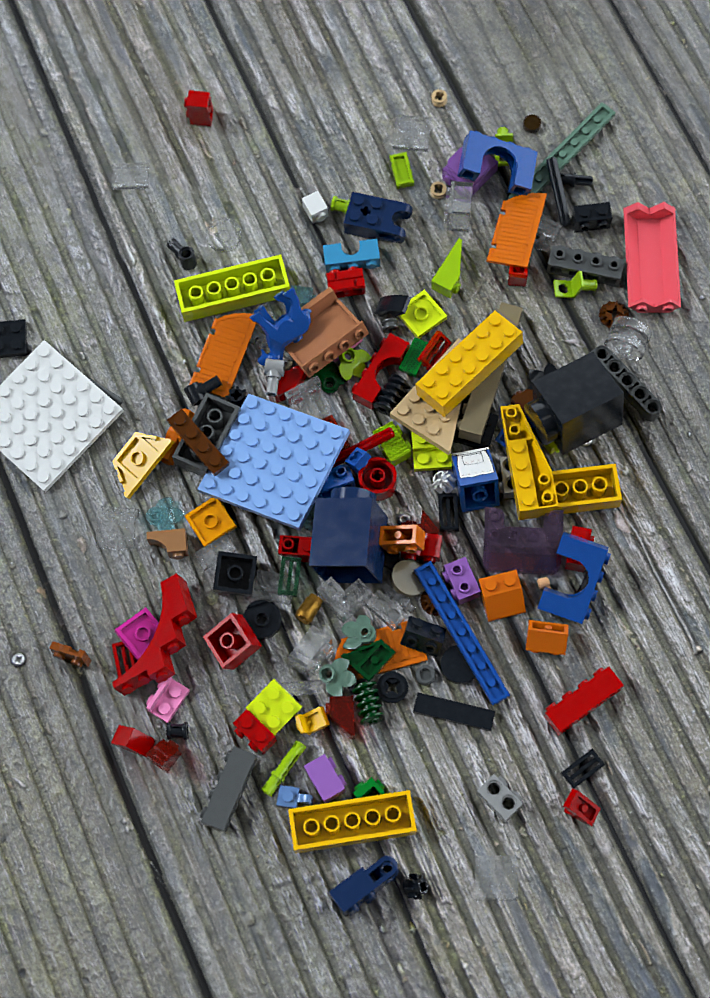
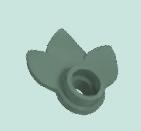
(356, 632)
(340, 676)

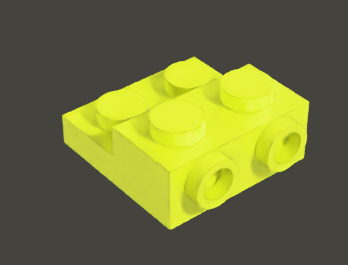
(427, 456)

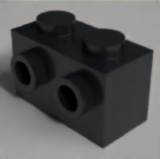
(591, 217)

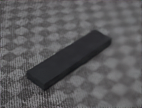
(454, 711)

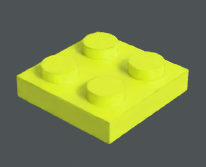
(422, 314)
(274, 706)

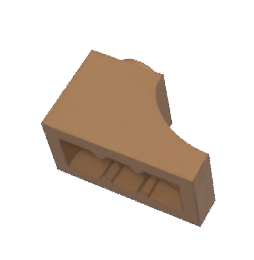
(173, 541)

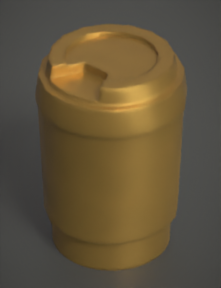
(309, 609)

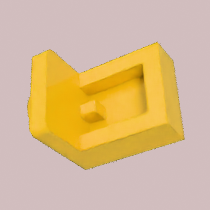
(312, 721)

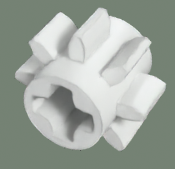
(444, 482)

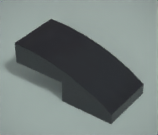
(392, 304)

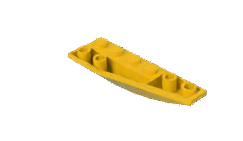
(528, 467)

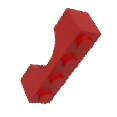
(391, 352)

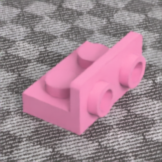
(167, 699)

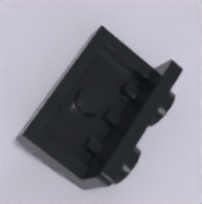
(423, 636)

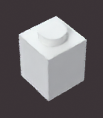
(315, 207)

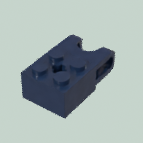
(375, 218)
(363, 885)

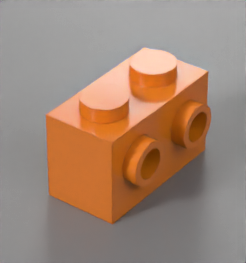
(402, 538)
(547, 637)

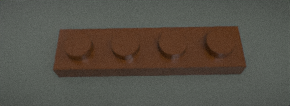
(198, 442)

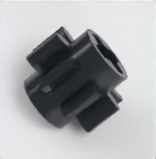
(236, 393)
(415, 886)

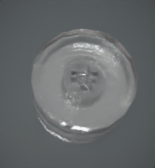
(628, 338)

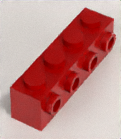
(583, 700)

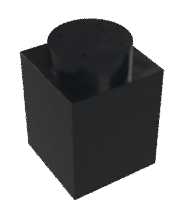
(575, 404)

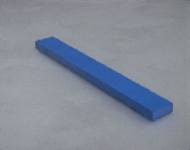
(462, 633)

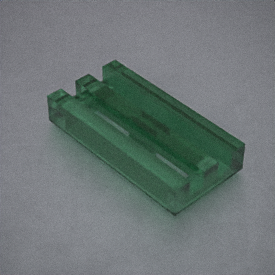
(287, 592)

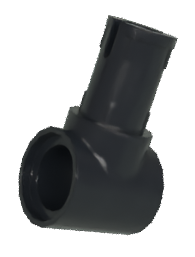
(184, 254)
(197, 391)

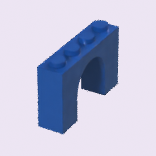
(519, 158)
(576, 605)

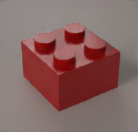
(232, 641)

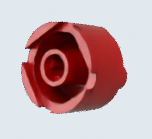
(378, 468)

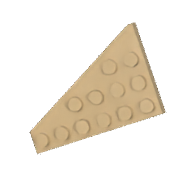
(424, 420)

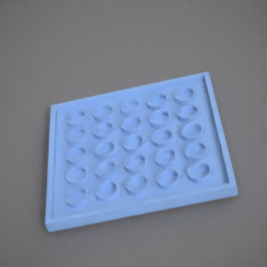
(275, 461)

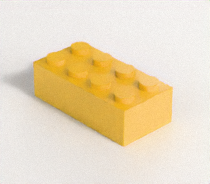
(587, 488)

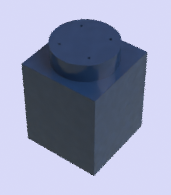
(348, 537)

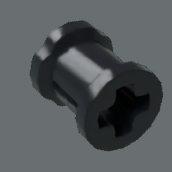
(177, 730)

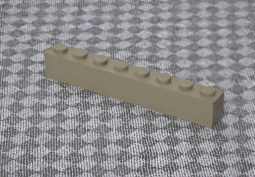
(482, 397)

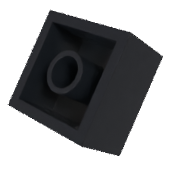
(235, 574)

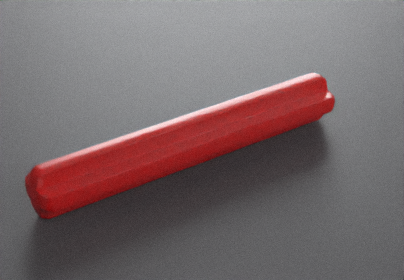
(366, 444)

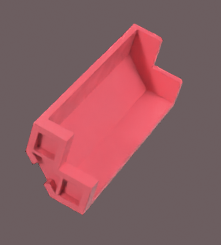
(652, 258)

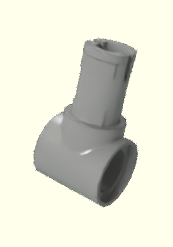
(274, 370)

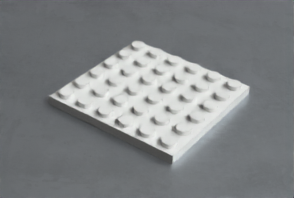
(50, 415)

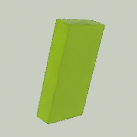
(401, 170)

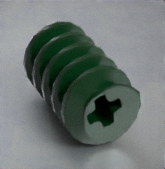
(367, 704)

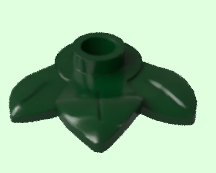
(331, 375)

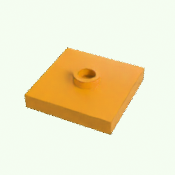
(210, 521)

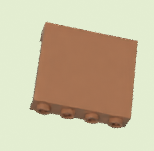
(329, 335)

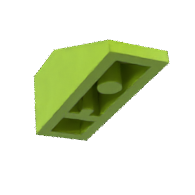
(448, 276)

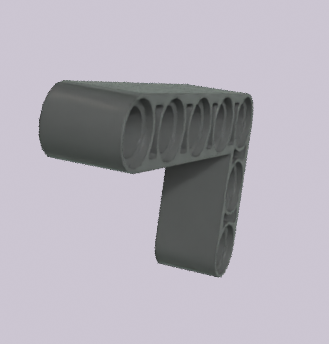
(635, 388)

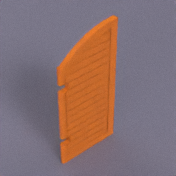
(517, 230)
(225, 351)
(404, 655)

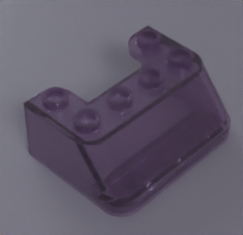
(521, 547)

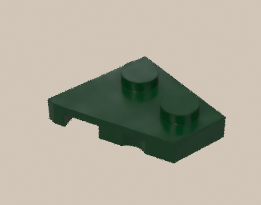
(370, 659)

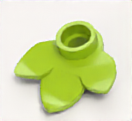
(354, 365)

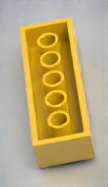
(469, 363)
(352, 821)

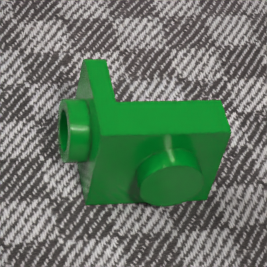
(364, 789)

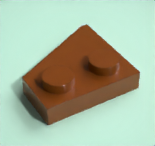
(77, 658)

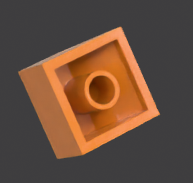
(502, 595)

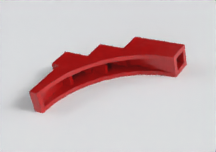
(168, 638)

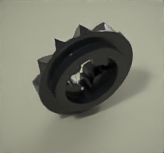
(392, 678)

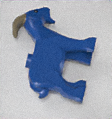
(285, 329)

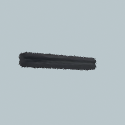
(558, 192)

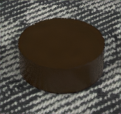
(532, 123)

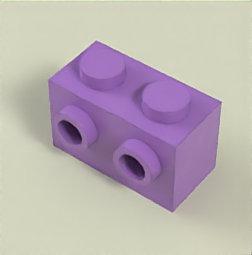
(461, 580)
(325, 779)

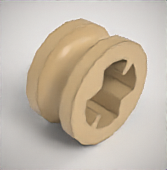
(439, 103)
(438, 184)

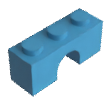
(366, 257)

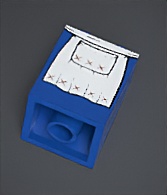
(476, 479)

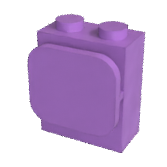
(488, 169)

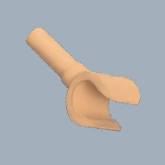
(543, 582)

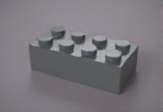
(215, 420)

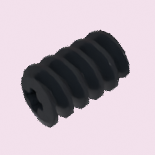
(391, 394)

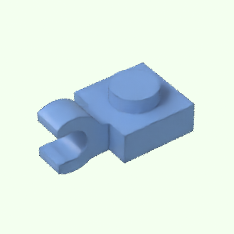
(290, 797)

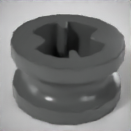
(390, 325)

